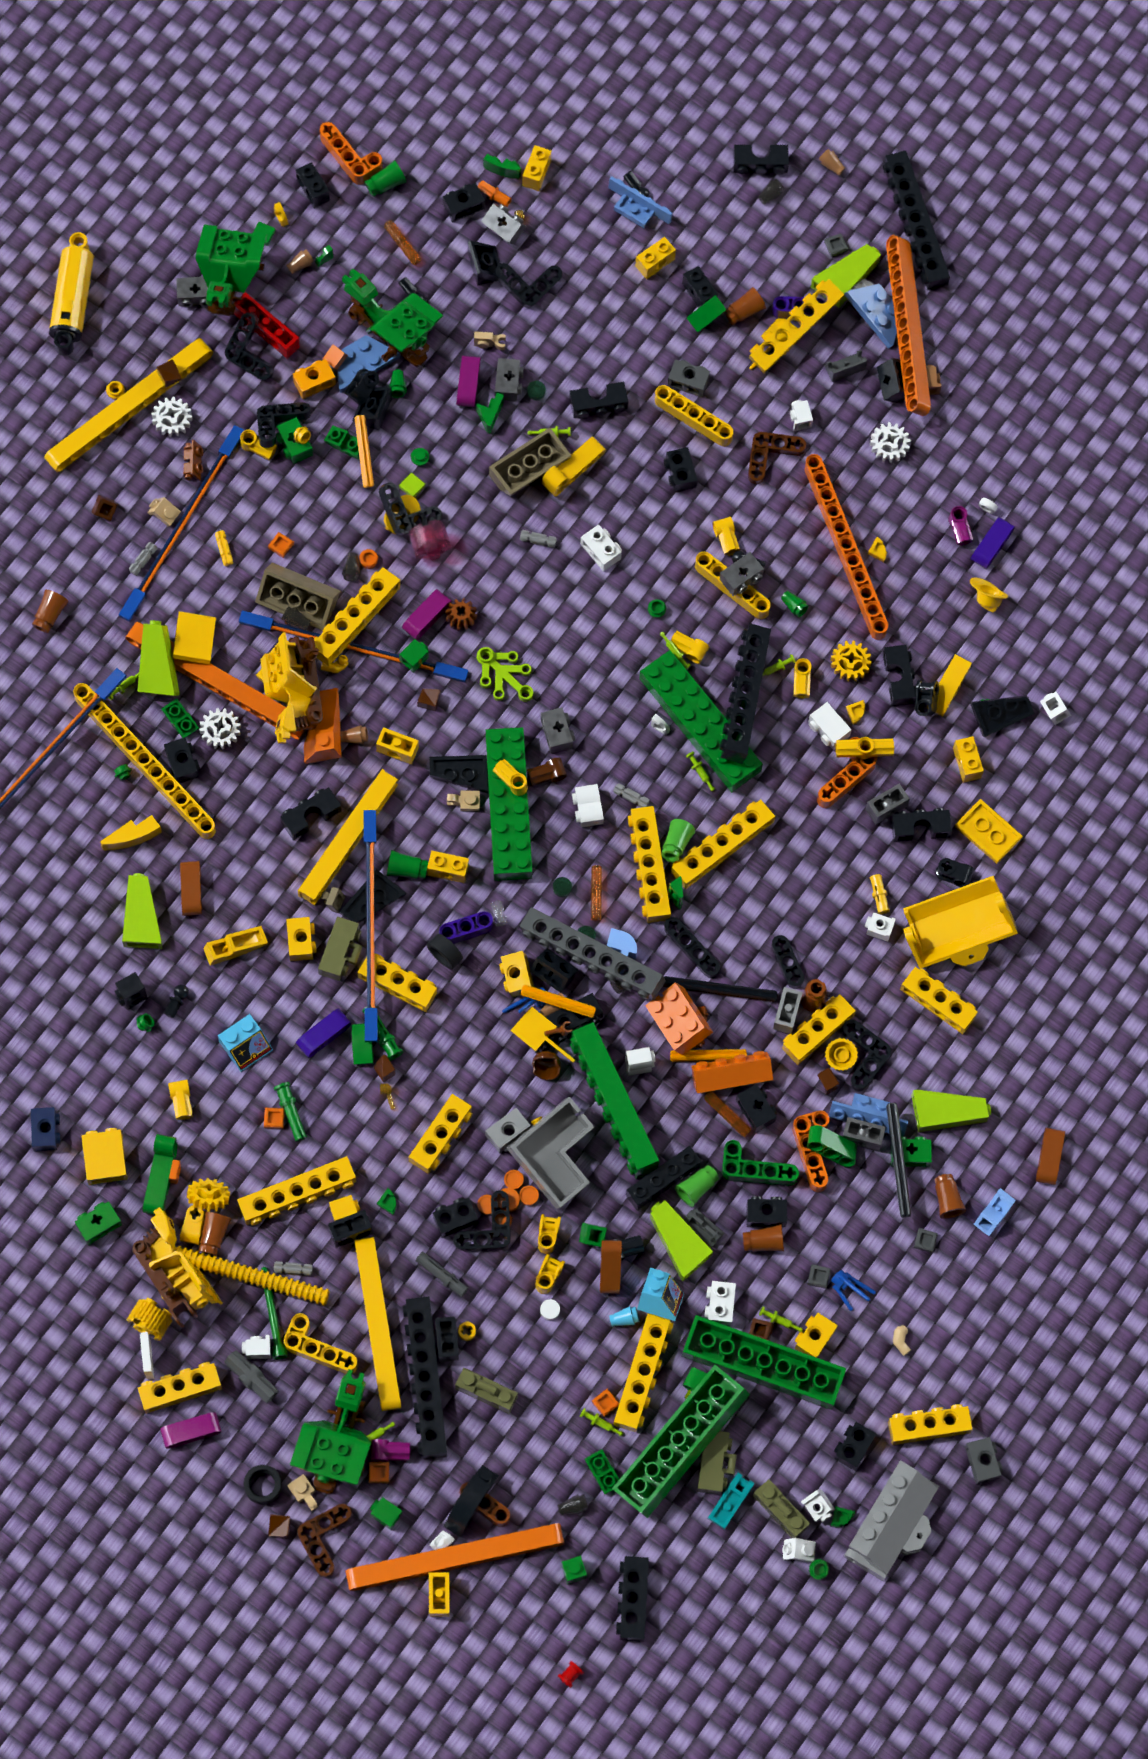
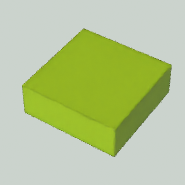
(412, 485)

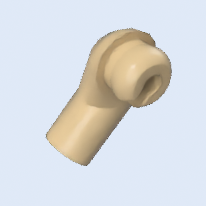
(899, 1339)

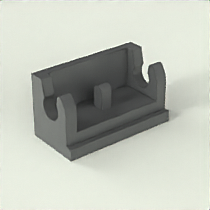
(846, 366)

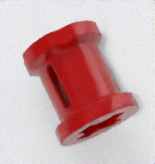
(570, 1674)

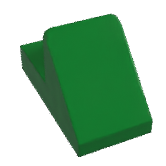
(489, 414)

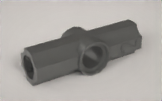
(251, 1376)

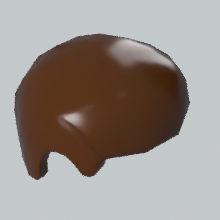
(546, 1065)

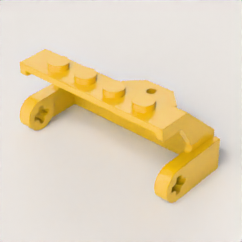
(959, 924)

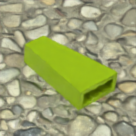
(849, 270)
(157, 666)
(140, 918)
(947, 1110)
(679, 1239)

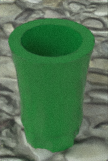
(385, 179)
(406, 866)

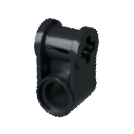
(361, 387)
(926, 696)
(957, 873)

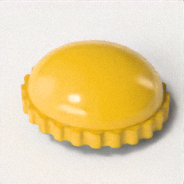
(841, 1054)

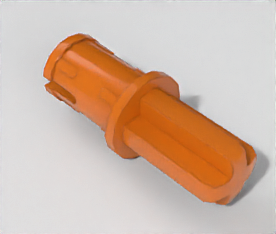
(494, 193)

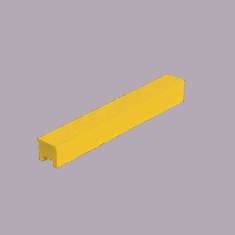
(346, 838)

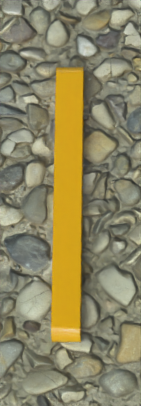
(124, 408)
(148, 768)

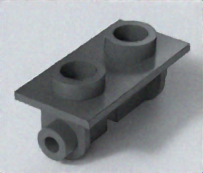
(703, 1227)

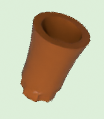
(745, 306)
(49, 610)
(811, 1000)
(948, 1197)
(213, 1232)
(764, 1239)

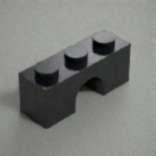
(746, 162)
(584, 405)
(898, 659)
(322, 802)
(936, 821)

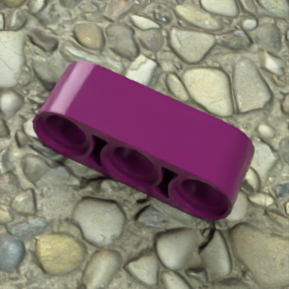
(468, 381)
(426, 614)
(190, 1430)

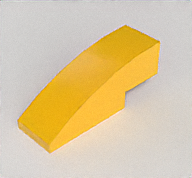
(951, 683)
(132, 834)
(235, 945)

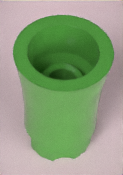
(677, 839)
(697, 1185)

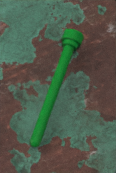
(279, 1350)

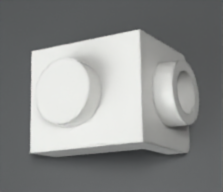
(799, 1550)

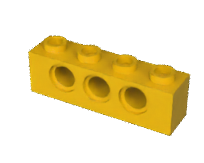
(420, 1000)
(941, 1009)
(798, 1051)
(453, 1106)
(190, 1391)
(901, 1435)

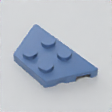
(876, 309)
(362, 354)

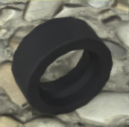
(444, 951)
(262, 1499)

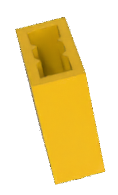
(104, 1156)

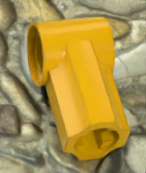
(254, 446)
(725, 531)
(693, 649)
(802, 679)
(510, 776)
(180, 1095)

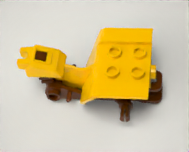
(292, 678)
(172, 1270)

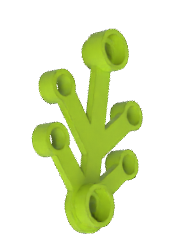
(503, 672)

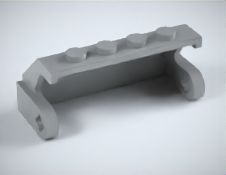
(894, 1522)

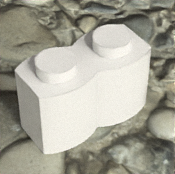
(588, 805)
(639, 1061)

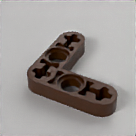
(763, 450)
(317, 1531)

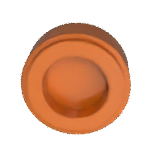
(368, 559)

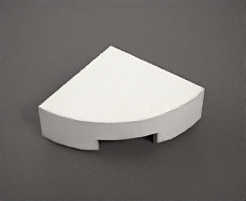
(660, 725)
(441, 1541)

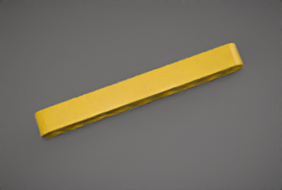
(377, 1324)

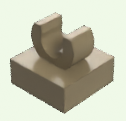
(333, 899)

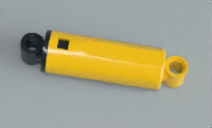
(71, 294)

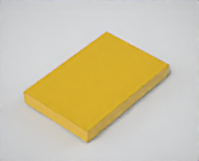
(194, 637)
(988, 831)

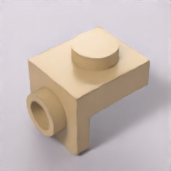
(164, 510)

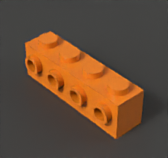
(732, 1072)

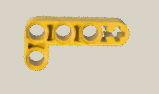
(560, 477)
(322, 1348)

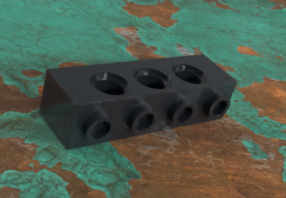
(566, 1015)
(663, 1178)
(636, 1566)

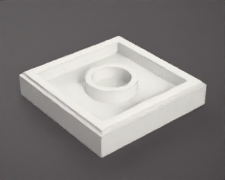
(147, 1355)

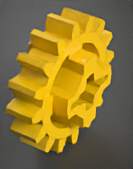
(842, 659)
(208, 1194)

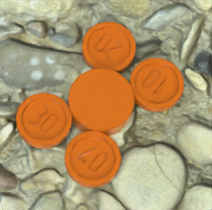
(513, 1180)

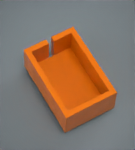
(679, 1019)

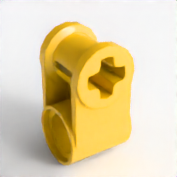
(192, 1228)
(548, 1231)
(550, 1271)

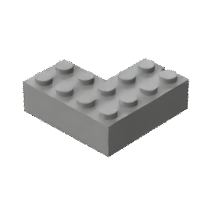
(543, 1153)

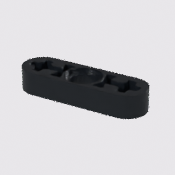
(797, 972)

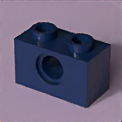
(44, 1117)

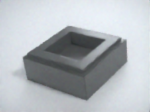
(836, 245)
(925, 1240)
(819, 1276)

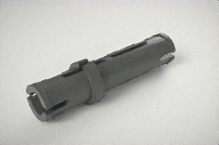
(443, 1275)

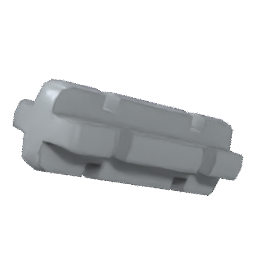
(538, 538)
(143, 558)
(631, 795)
(293, 1268)

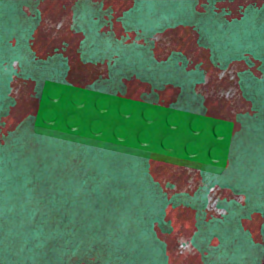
(696, 718)
(508, 811)
(614, 1100)
(764, 1362)
(681, 1441)

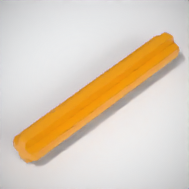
(364, 451)
(558, 1001)
(706, 1055)

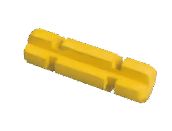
(224, 548)

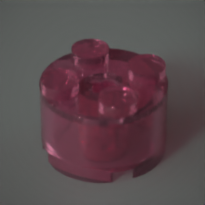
(429, 540)

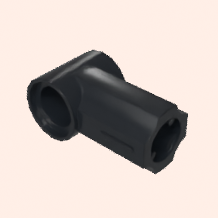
(631, 1246)

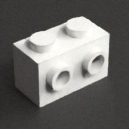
(601, 547)
(829, 725)
(721, 1302)

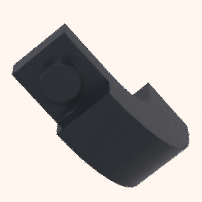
(470, 1500)

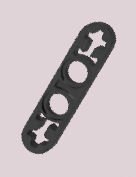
(690, 948)

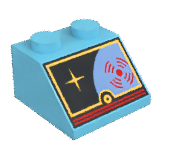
(245, 1043)
(660, 1295)

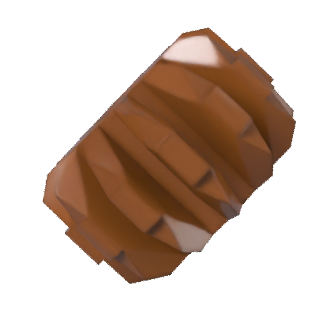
(461, 607)

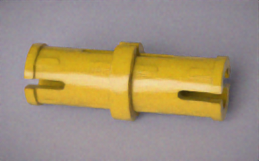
(879, 894)

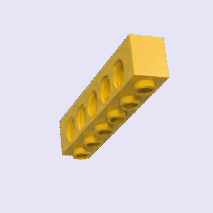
(833, 296)
(354, 625)
(755, 810)
(646, 817)
(303, 1181)
(623, 1417)

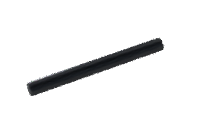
(722, 989)
(898, 1160)

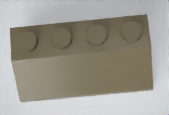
(528, 462)
(286, 588)

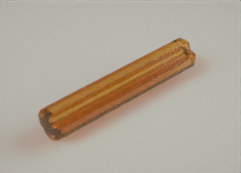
(402, 242)
(596, 892)
(727, 1114)

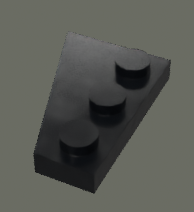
(999, 713)
(465, 771)
(384, 894)

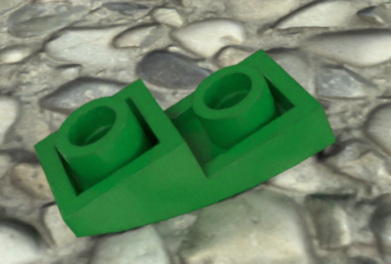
(506, 169)
(706, 313)
(342, 441)
(179, 718)
(361, 1050)
(602, 1471)

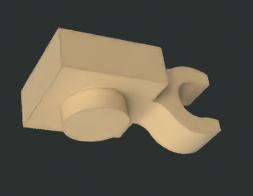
(487, 339)
(467, 800)
(302, 1491)

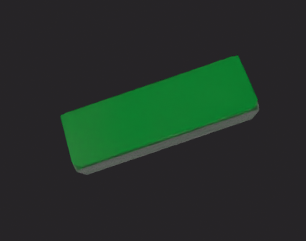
(676, 892)

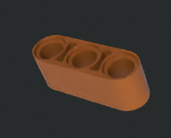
(191, 888)
(1050, 1156)
(610, 1266)
(491, 1512)

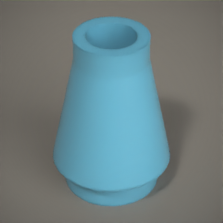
(627, 1316)

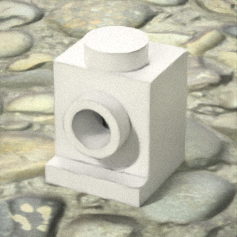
(801, 415)
(1058, 714)
(879, 932)
(257, 1347)
(820, 1498)

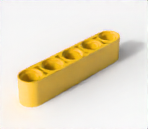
(698, 423)
(748, 604)

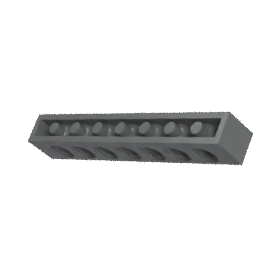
(648, 989)

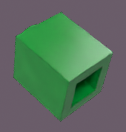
(414, 655)
(592, 1234)
(385, 1513)
(574, 1570)

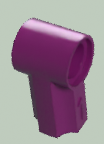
(960, 526)
(383, 1450)

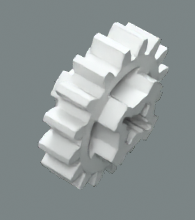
(171, 408)
(892, 435)
(225, 734)

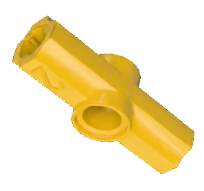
(852, 748)

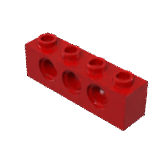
(269, 326)

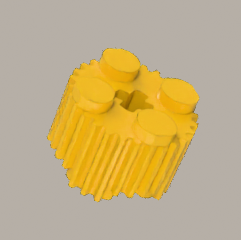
(150, 1318)

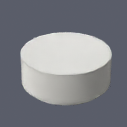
(988, 505)
(550, 1309)

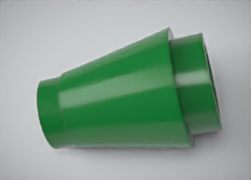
(398, 384)
(794, 603)

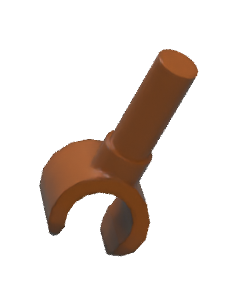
(561, 1030)

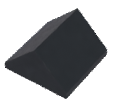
(483, 262)
(375, 407)

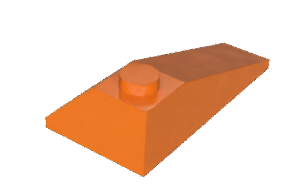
(325, 740)

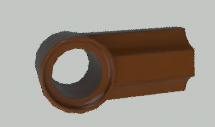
(552, 771)

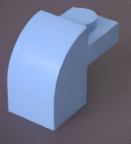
(622, 943)
(994, 1212)

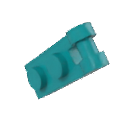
(730, 1501)

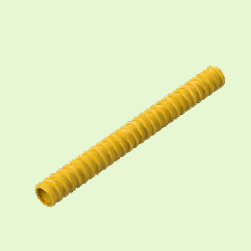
(254, 1276)

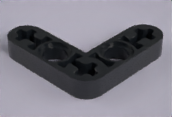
(525, 289)
(243, 353)
(266, 417)
(407, 520)
(873, 1056)
(496, 1228)

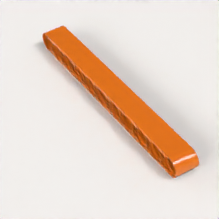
(908, 325)
(846, 555)
(222, 684)
(454, 1557)

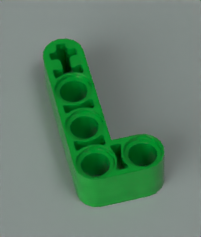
(759, 1166)
(158, 1184)

